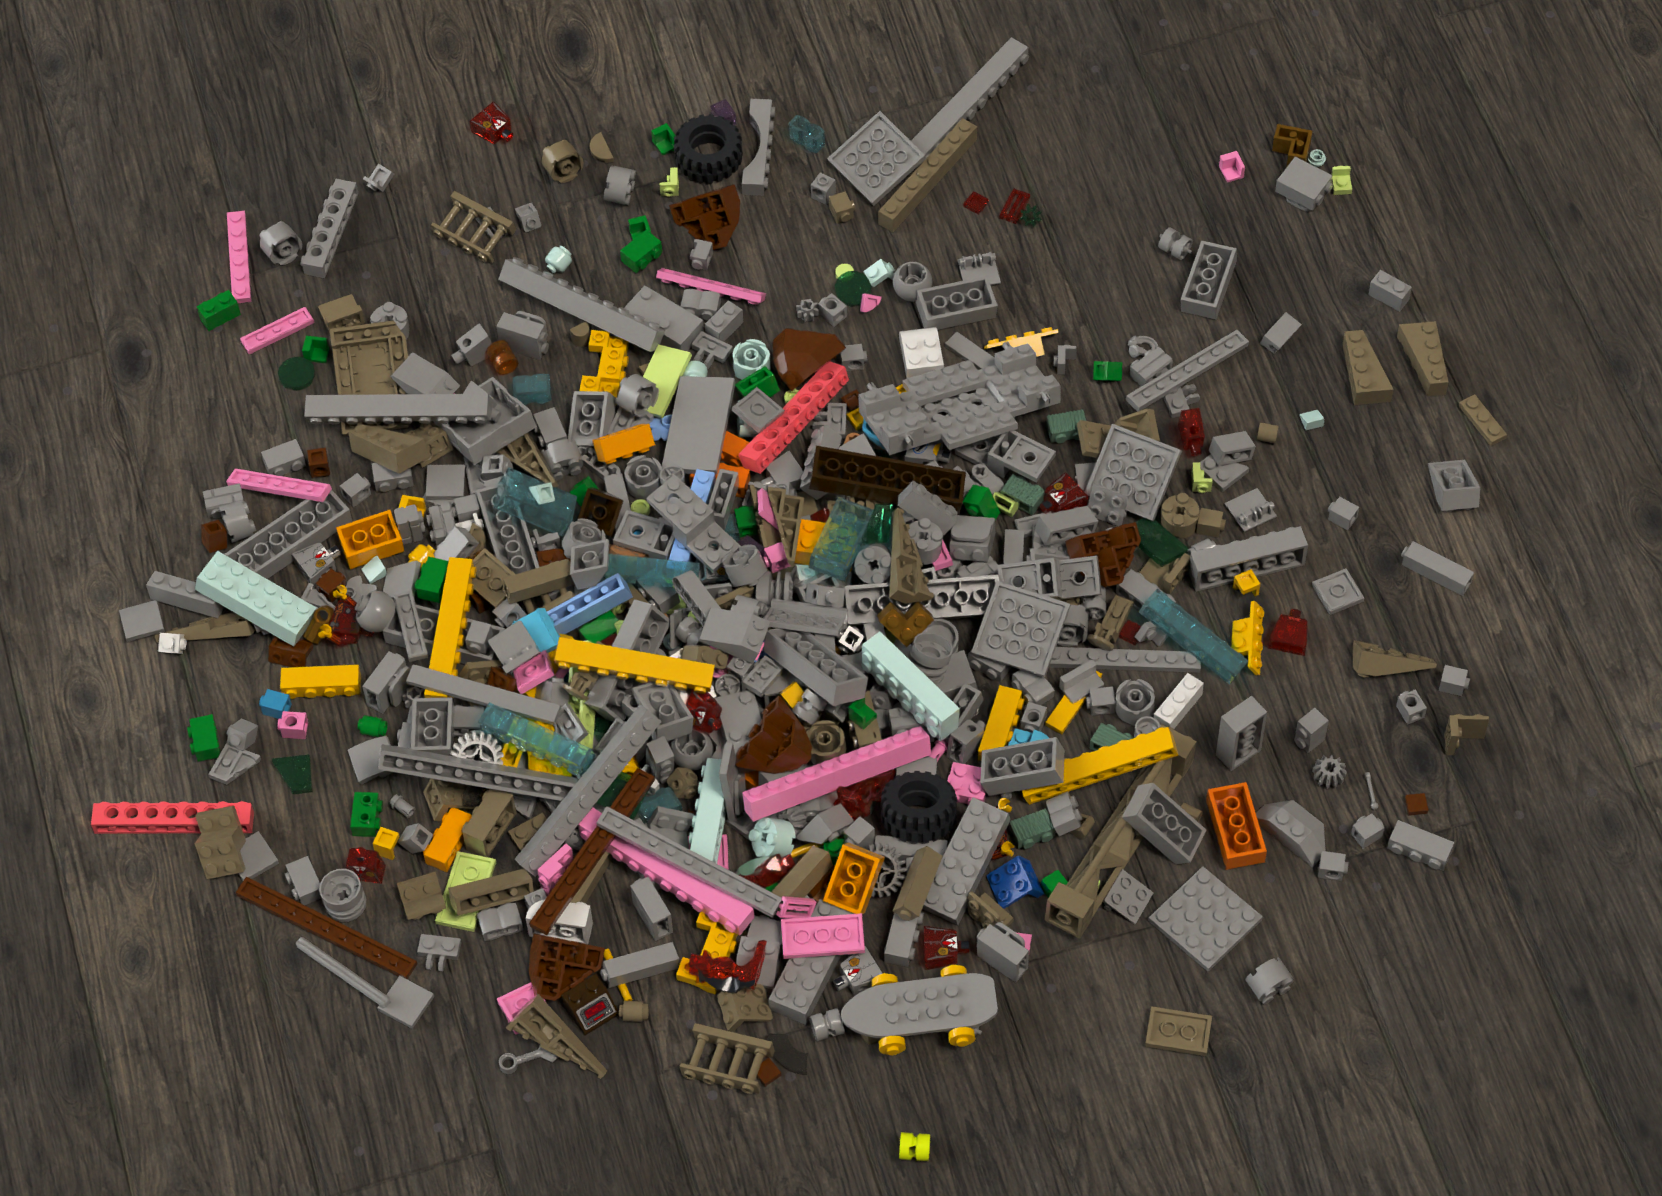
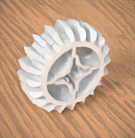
(479, 741)

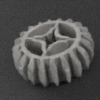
(897, 869)

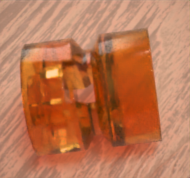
(502, 357)

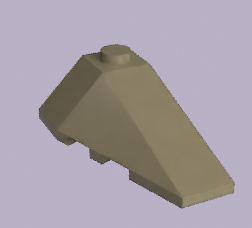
(1375, 661)

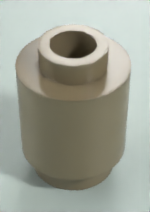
(634, 1011)

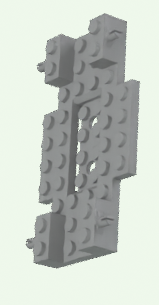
(1004, 389)

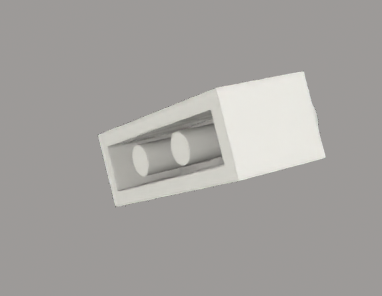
(1179, 701)

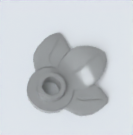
(357, 589)

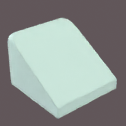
(1312, 419)
(543, 493)
(374, 570)

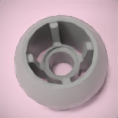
(910, 278)
(375, 611)
(691, 744)

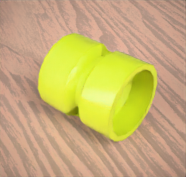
(922, 1144)

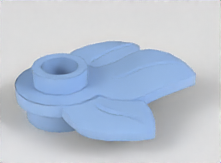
(660, 427)

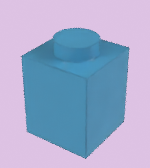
(274, 703)

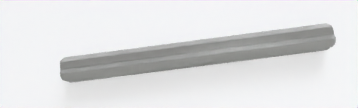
(343, 972)

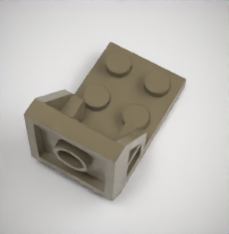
(1093, 435)

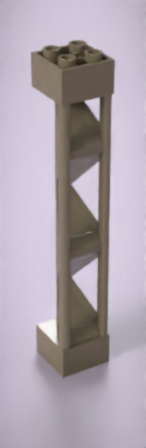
(1076, 903)

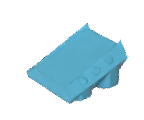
(541, 629)

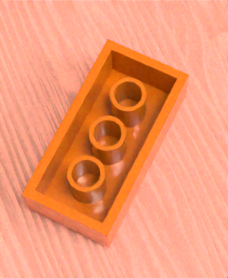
(1236, 825)

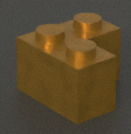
(1292, 141)
(908, 625)

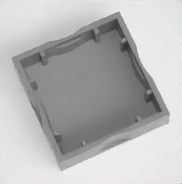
(483, 440)

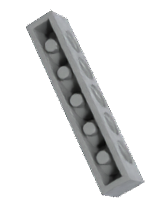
(329, 228)

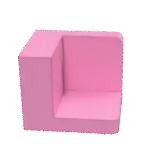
(1231, 166)

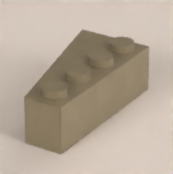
(1425, 352)
(1365, 372)
(387, 447)

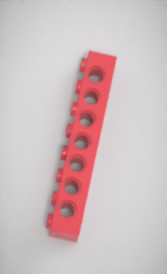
(797, 415)
(162, 823)

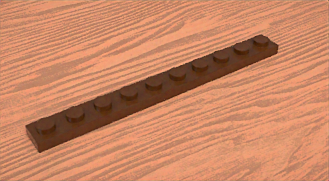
(589, 855)
(326, 928)

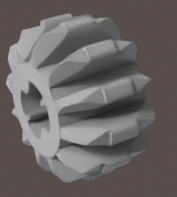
(1336, 774)
(795, 817)

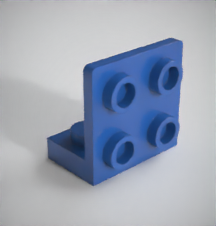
(1014, 881)

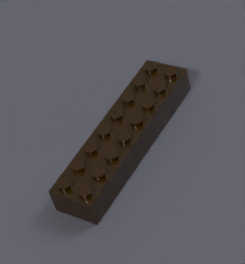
(881, 477)

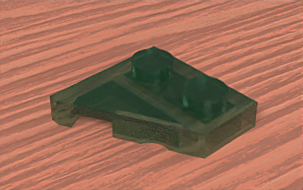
(879, 525)
(295, 772)

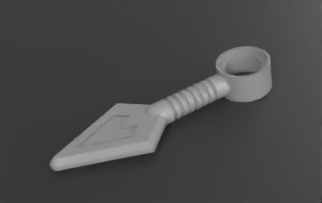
(524, 1058)

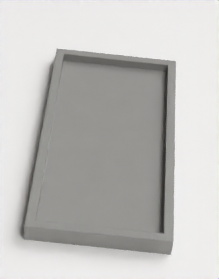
(699, 423)

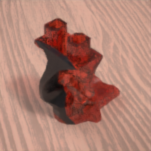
(725, 974)

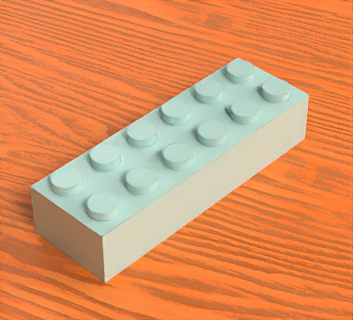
(255, 598)
(910, 686)
(710, 813)

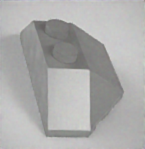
(1294, 829)

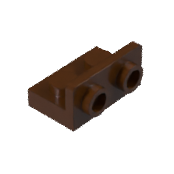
(288, 655)
(499, 679)

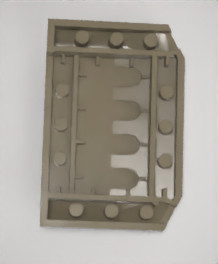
(365, 361)

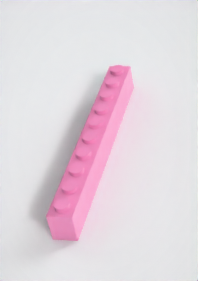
(836, 772)
(702, 896)

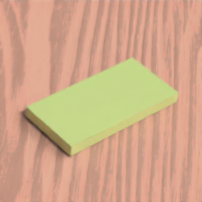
(665, 371)
(464, 870)

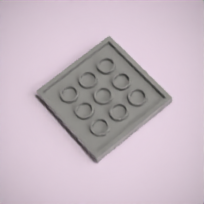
(876, 158)
(1135, 468)
(1020, 629)
(1205, 918)

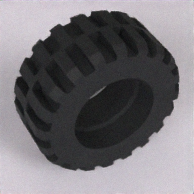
(708, 166)
(918, 824)

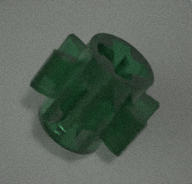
(1036, 212)

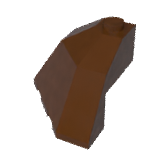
(709, 215)
(802, 354)
(1113, 549)
(776, 743)
(560, 964)

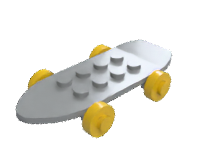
(921, 1007)

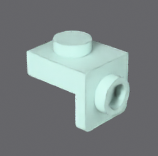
(879, 271)

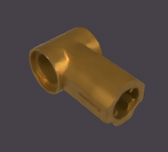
(313, 629)

